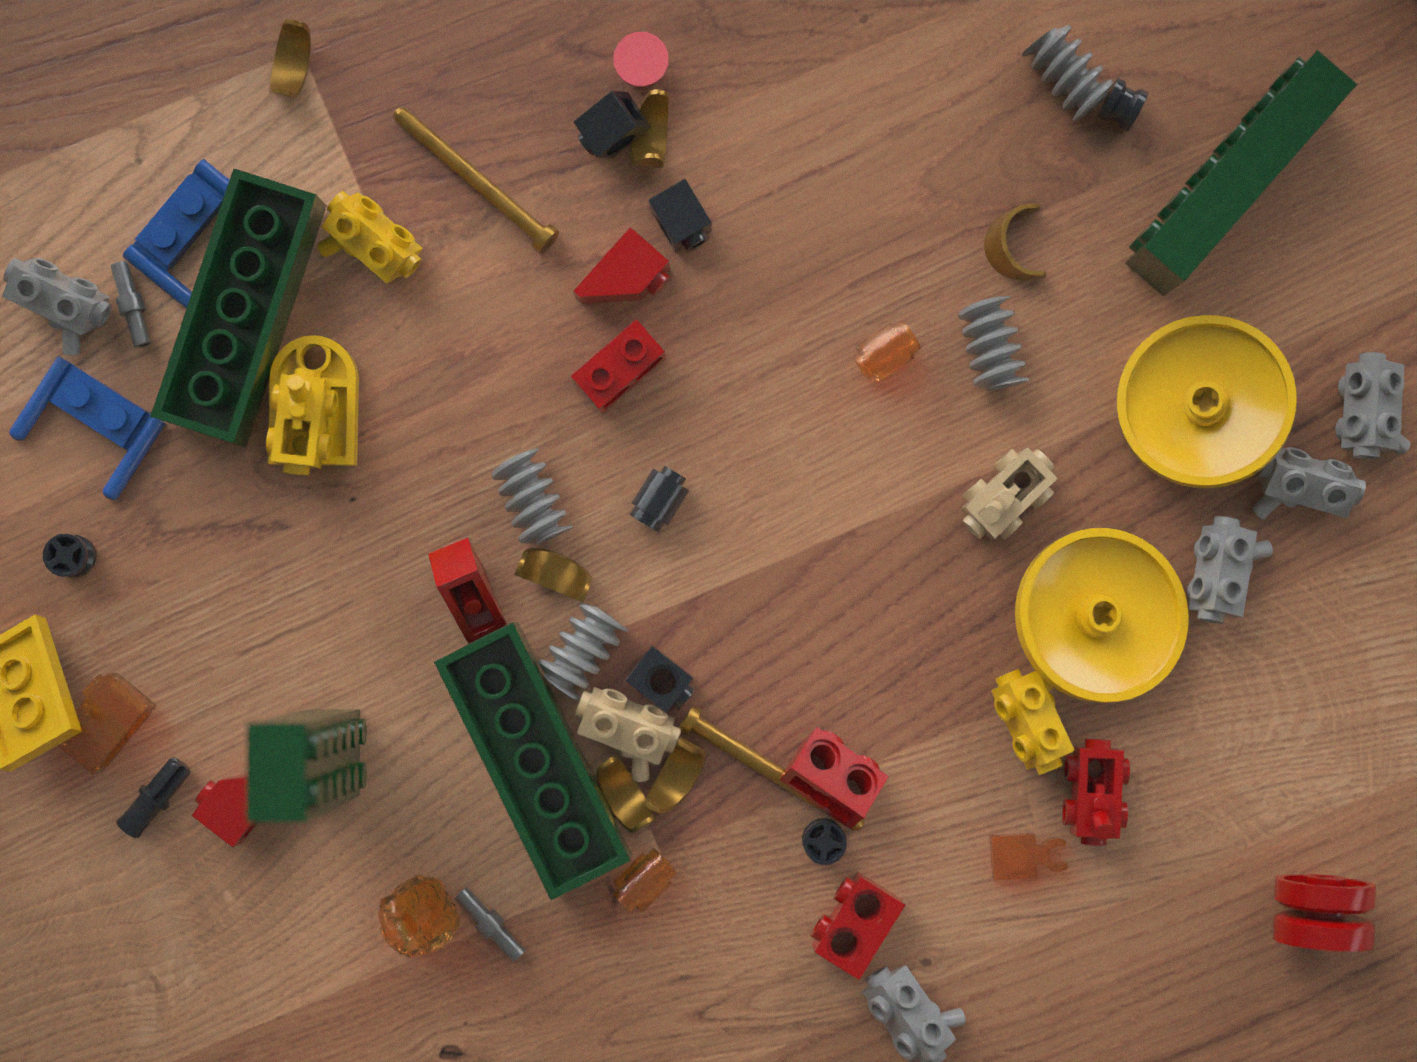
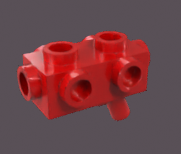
(1096, 802)

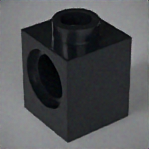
(611, 125)
(681, 216)
(641, 680)

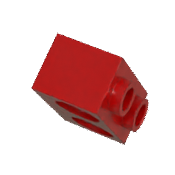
(619, 366)
(829, 787)
(868, 929)

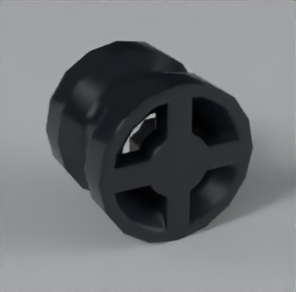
(1122, 104)
(60, 554)
(824, 849)

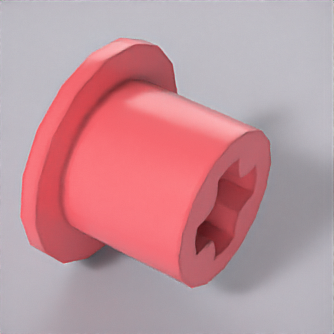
(641, 59)

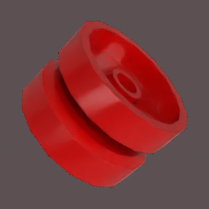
(1324, 912)

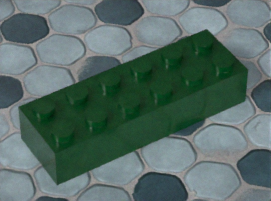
(1238, 171)
(239, 308)
(534, 760)
(303, 764)

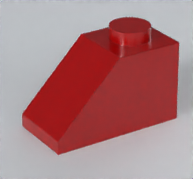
(625, 272)
(466, 590)
(224, 809)

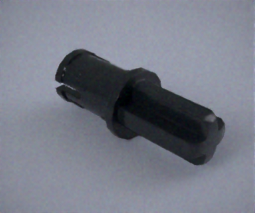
(153, 797)

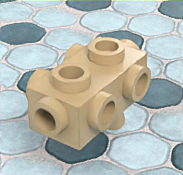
(995, 506)
(631, 728)

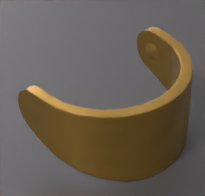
(291, 59)
(650, 147)
(997, 250)
(554, 572)
(676, 777)
(623, 795)

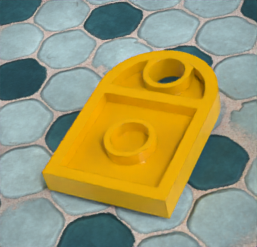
(344, 376)

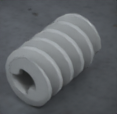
(1069, 71)
(992, 344)
(530, 498)
(581, 649)

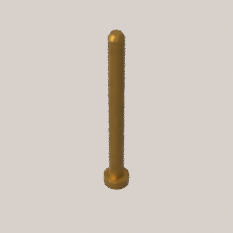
(542, 236)
(740, 751)

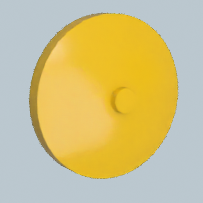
(1206, 401)
(1101, 615)

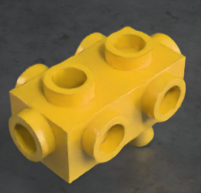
(367, 234)
(301, 411)
(1031, 720)

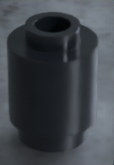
(659, 498)

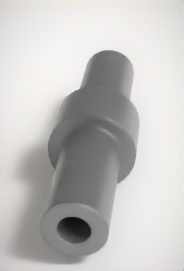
(130, 304)
(489, 924)

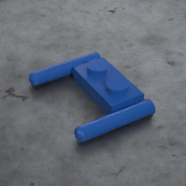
(177, 227)
(97, 408)

